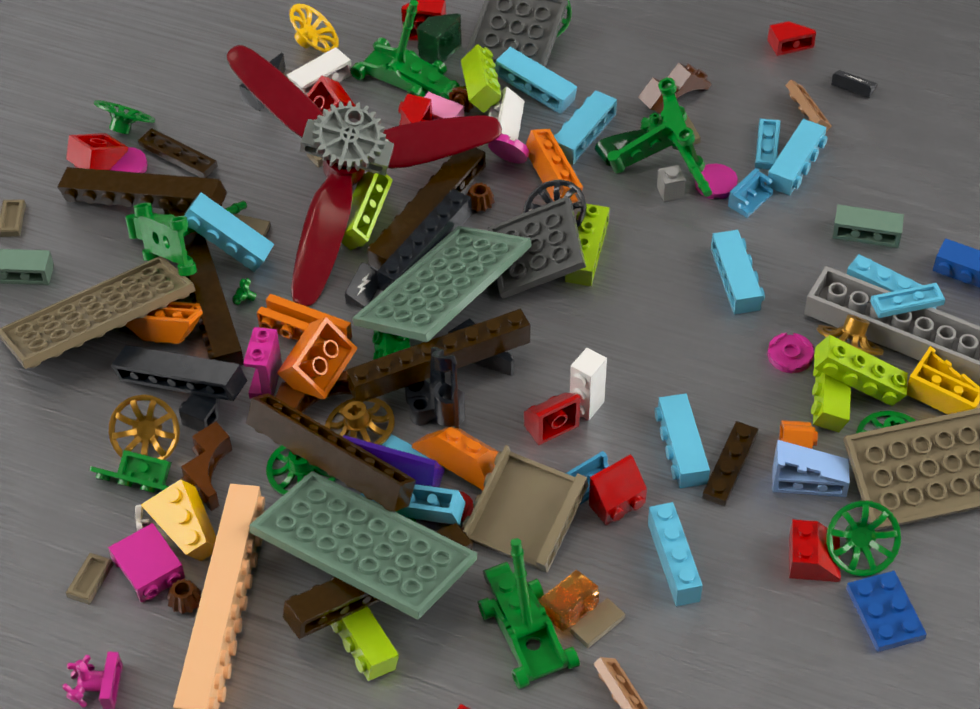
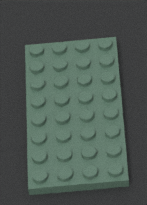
(442, 283)
(364, 544)

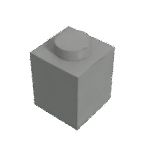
(671, 183)

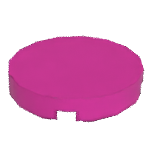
(509, 150)
(132, 161)
(720, 179)
(790, 353)

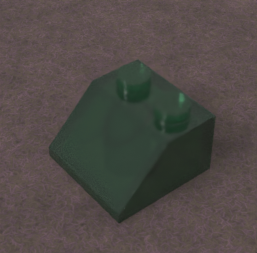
(439, 37)

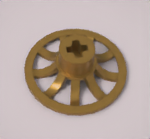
(854, 329)
(359, 418)
(145, 428)

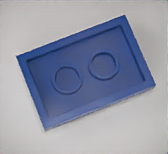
(886, 611)

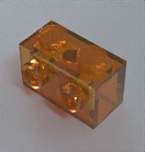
(570, 600)

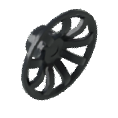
(557, 183)

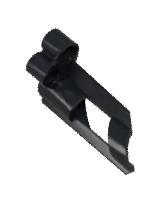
(437, 399)

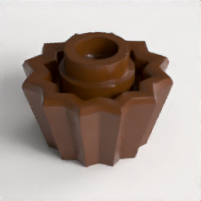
(460, 96)
(481, 197)
(184, 596)

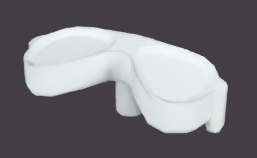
(138, 515)

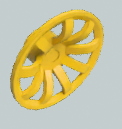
(307, 33)

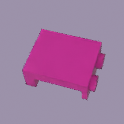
(264, 356)
(147, 562)

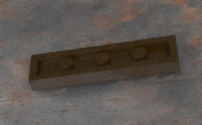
(177, 153)
(730, 463)

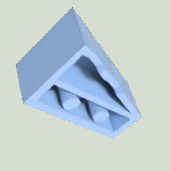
(809, 471)

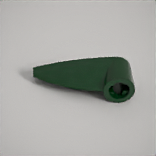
(616, 142)

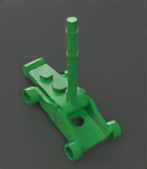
(403, 66)
(165, 233)
(524, 619)

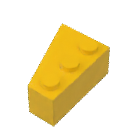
(941, 386)
(183, 518)

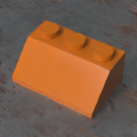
(317, 359)

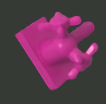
(104, 681)

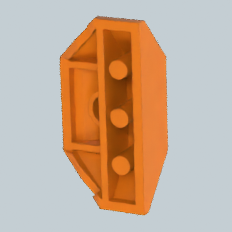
(167, 324)
(459, 454)

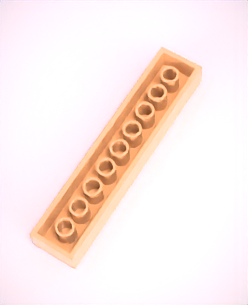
(222, 602)

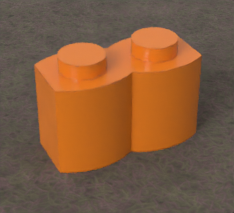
(798, 433)

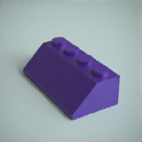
(423, 470)

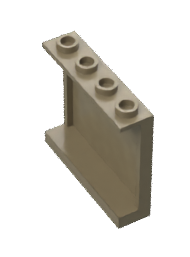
(525, 503)

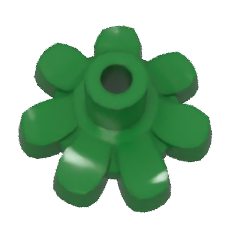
(652, 122)
(243, 292)

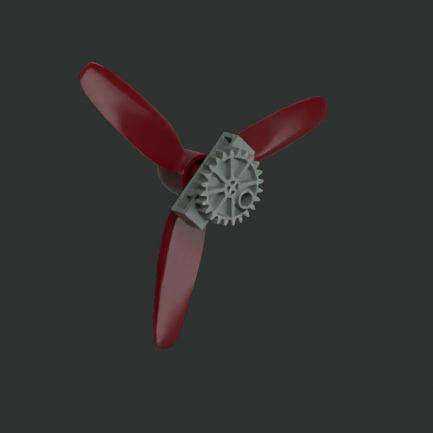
(346, 154)

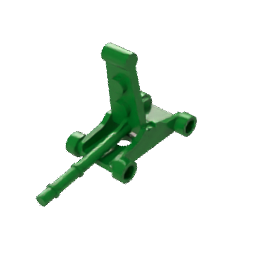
(671, 132)

